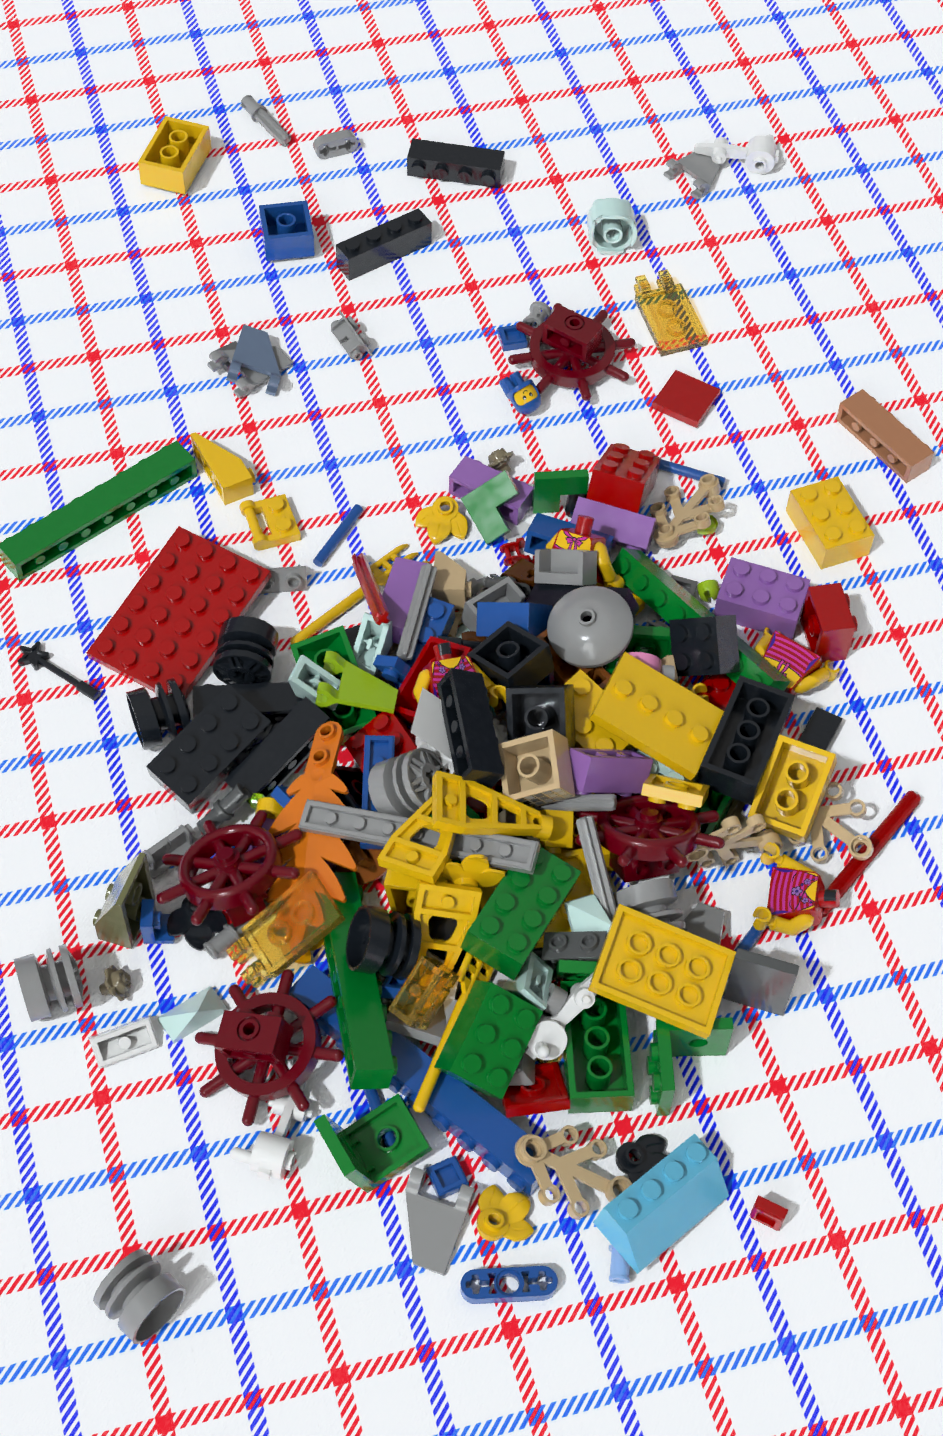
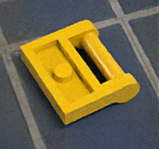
(278, 518)

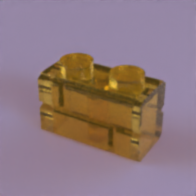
(423, 992)

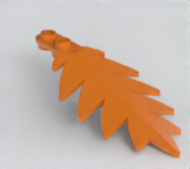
(316, 785)

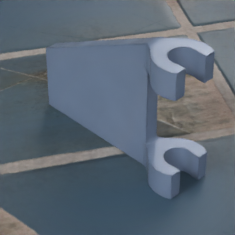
(255, 353)

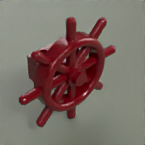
(574, 342)
(649, 836)
(236, 881)
(266, 1041)

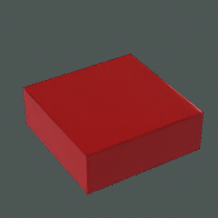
(768, 1213)

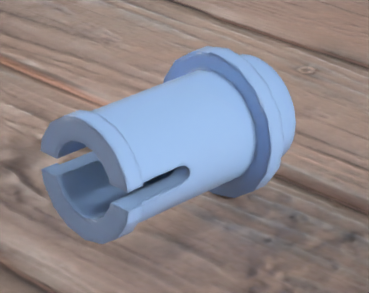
(618, 1268)

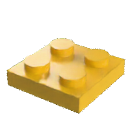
(684, 792)

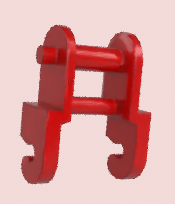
(512, 547)

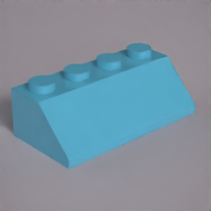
(663, 1204)

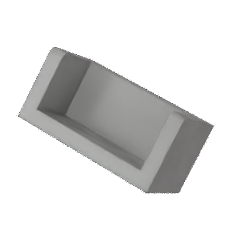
(565, 566)
(502, 591)

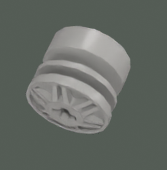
(403, 782)
(652, 899)
(48, 982)
(139, 1296)

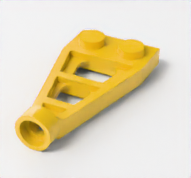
(450, 815)
(413, 858)
(449, 902)

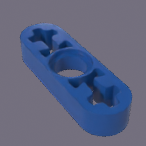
(533, 1294)

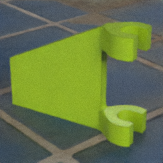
(356, 687)

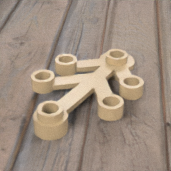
(668, 534)
(825, 820)
(734, 838)
(566, 1169)

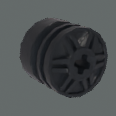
(245, 651)
(158, 713)
(383, 942)

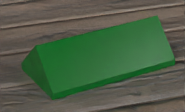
(315, 648)

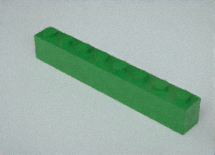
(97, 510)
(674, 602)
(358, 1004)

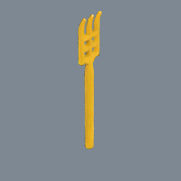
(381, 579)
(466, 985)

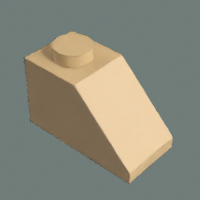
(450, 581)

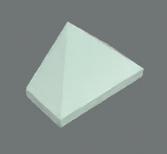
(586, 915)
(192, 1014)

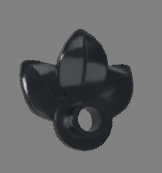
(180, 924)
(647, 1152)

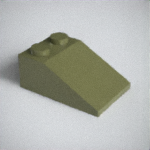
(121, 913)

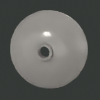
(595, 641)

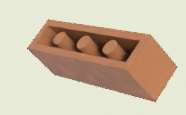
(884, 436)

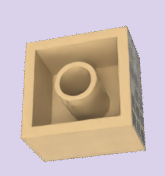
(537, 768)

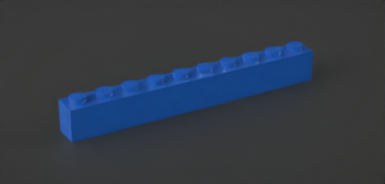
(451, 1104)

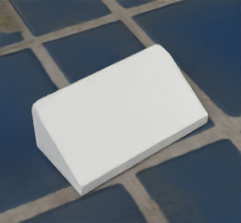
(123, 1041)

